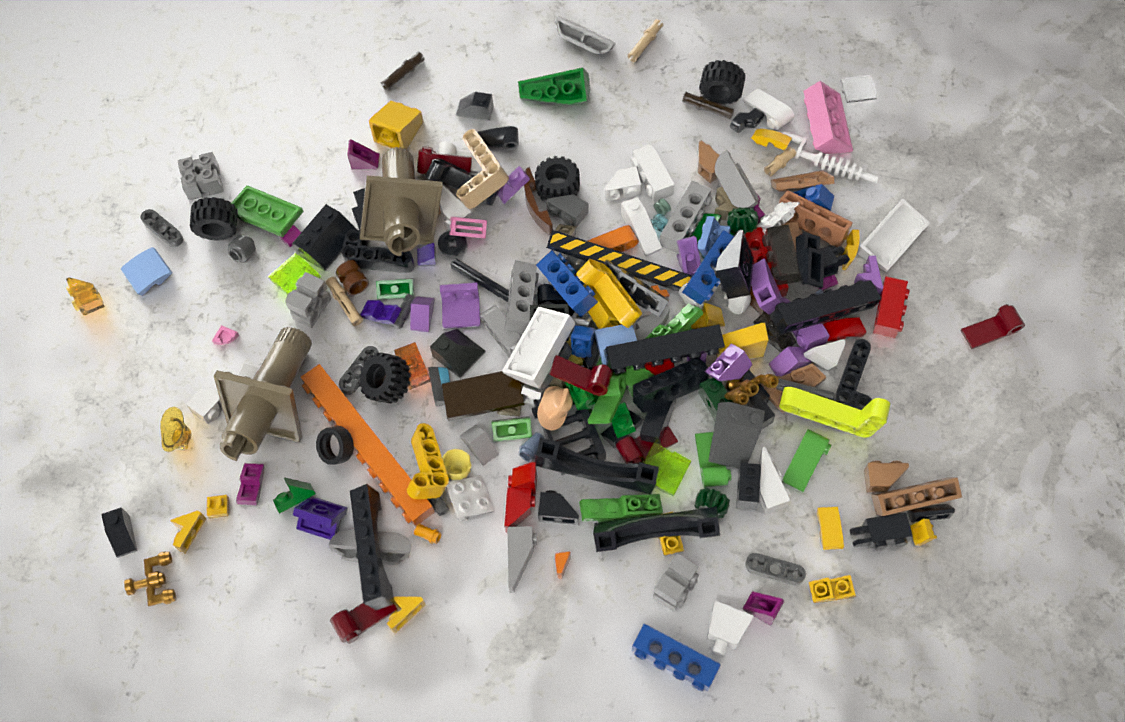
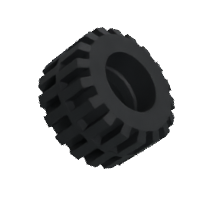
(722, 82)
(553, 169)
(213, 218)
(395, 374)

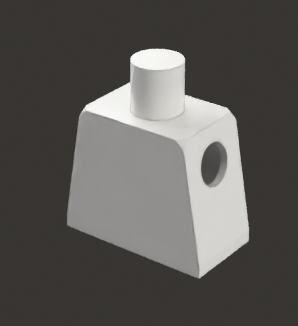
(727, 627)

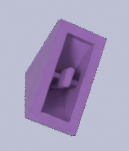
(421, 313)
(789, 360)

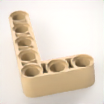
(488, 180)

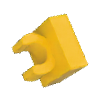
(217, 506)
(922, 532)

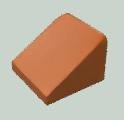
(562, 560)

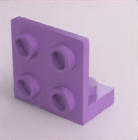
(460, 305)

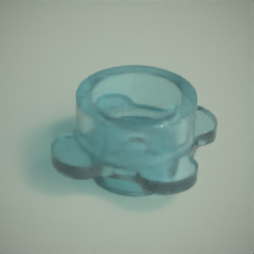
(659, 222)

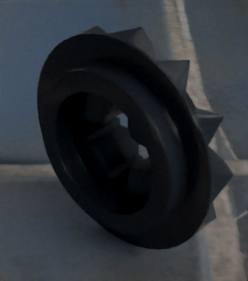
(443, 244)

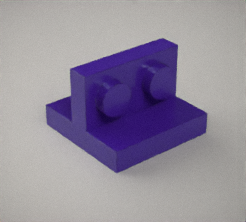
(319, 517)

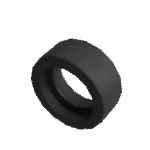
(345, 445)

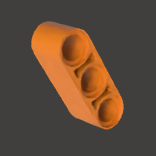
(618, 239)

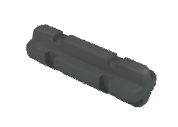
(406, 308)

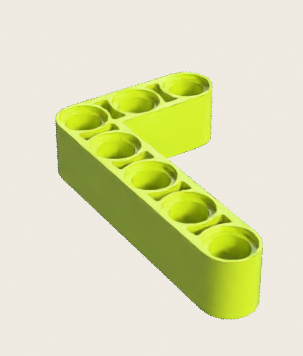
(834, 414)

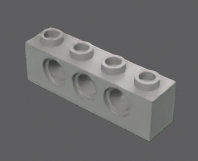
(696, 194)
(521, 296)

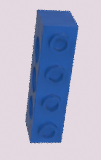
(566, 283)
(695, 287)
(649, 636)

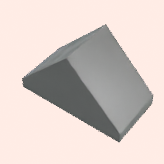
(479, 444)

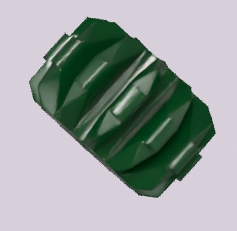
(742, 219)
(711, 498)

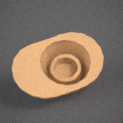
(554, 407)

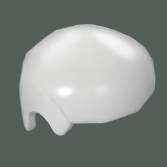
(739, 304)

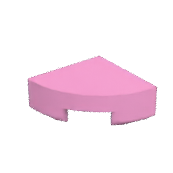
(224, 336)

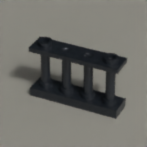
(588, 432)

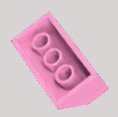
(827, 119)

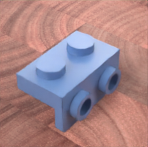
(711, 231)

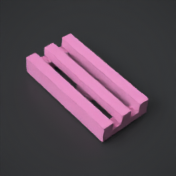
(453, 226)

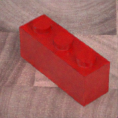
(891, 307)

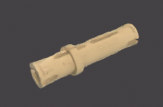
(649, 35)
(340, 295)

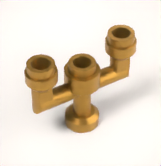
(741, 391)
(153, 581)

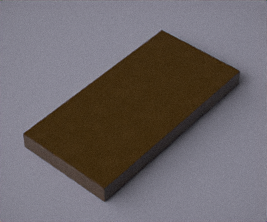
(481, 395)

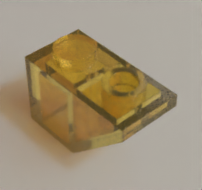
(85, 296)

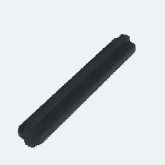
(480, 279)

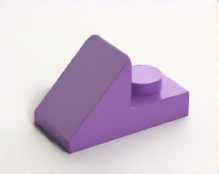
(516, 180)
(688, 255)
(872, 273)

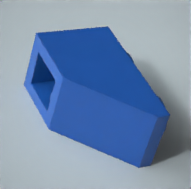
(817, 194)
(582, 341)

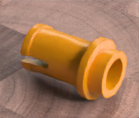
(427, 533)

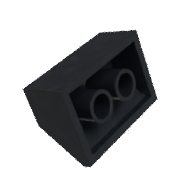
(323, 237)

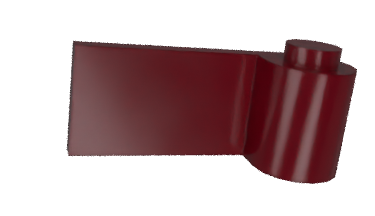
(427, 154)
(1003, 324)
(593, 381)
(636, 450)
(358, 620)

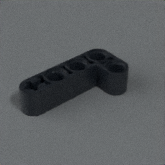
(453, 176)
(398, 264)
(854, 375)

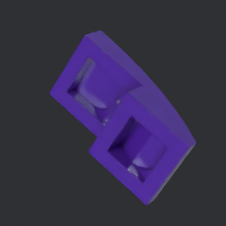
(378, 312)

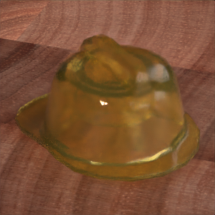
(174, 431)

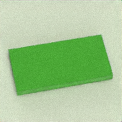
(266, 211)

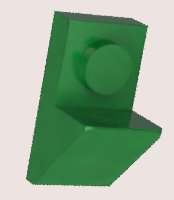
(622, 421)
(298, 492)

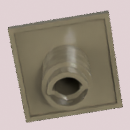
(399, 206)
(266, 401)

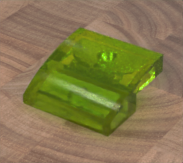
(290, 271)
(671, 468)

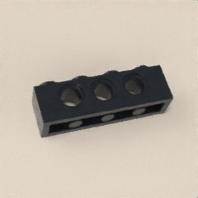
(669, 385)

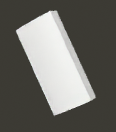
(893, 235)
(538, 346)

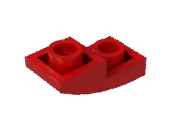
(845, 328)

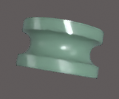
(662, 206)

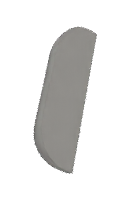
(583, 37)
(735, 182)
(393, 546)

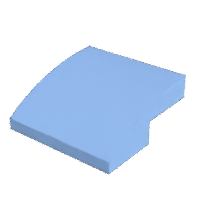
(146, 270)
(613, 336)

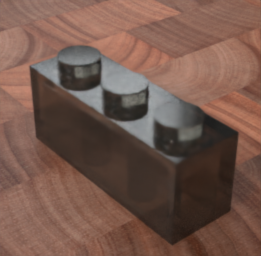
(781, 254)

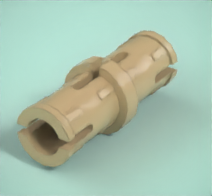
(780, 161)

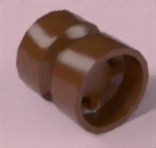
(352, 277)

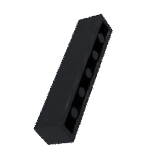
(825, 306)
(664, 348)

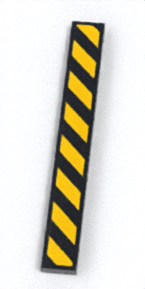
(637, 267)

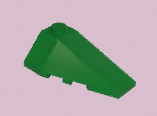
(562, 87)

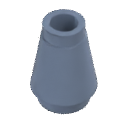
(529, 448)

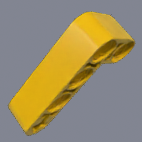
(611, 291)
(433, 475)

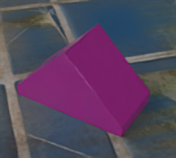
(362, 157)
(763, 607)

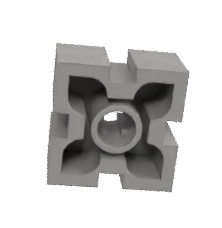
(200, 176)
(308, 299)
(675, 583)

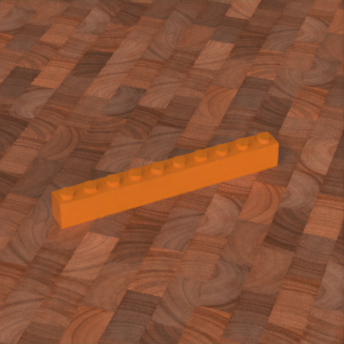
(366, 444)

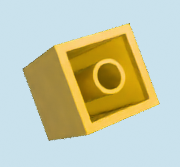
(395, 125)

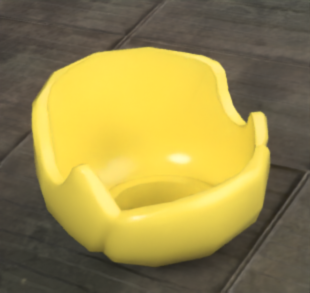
(457, 464)

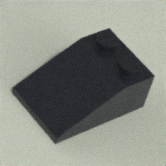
(735, 267)

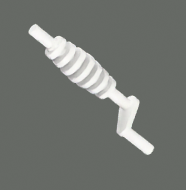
(838, 166)

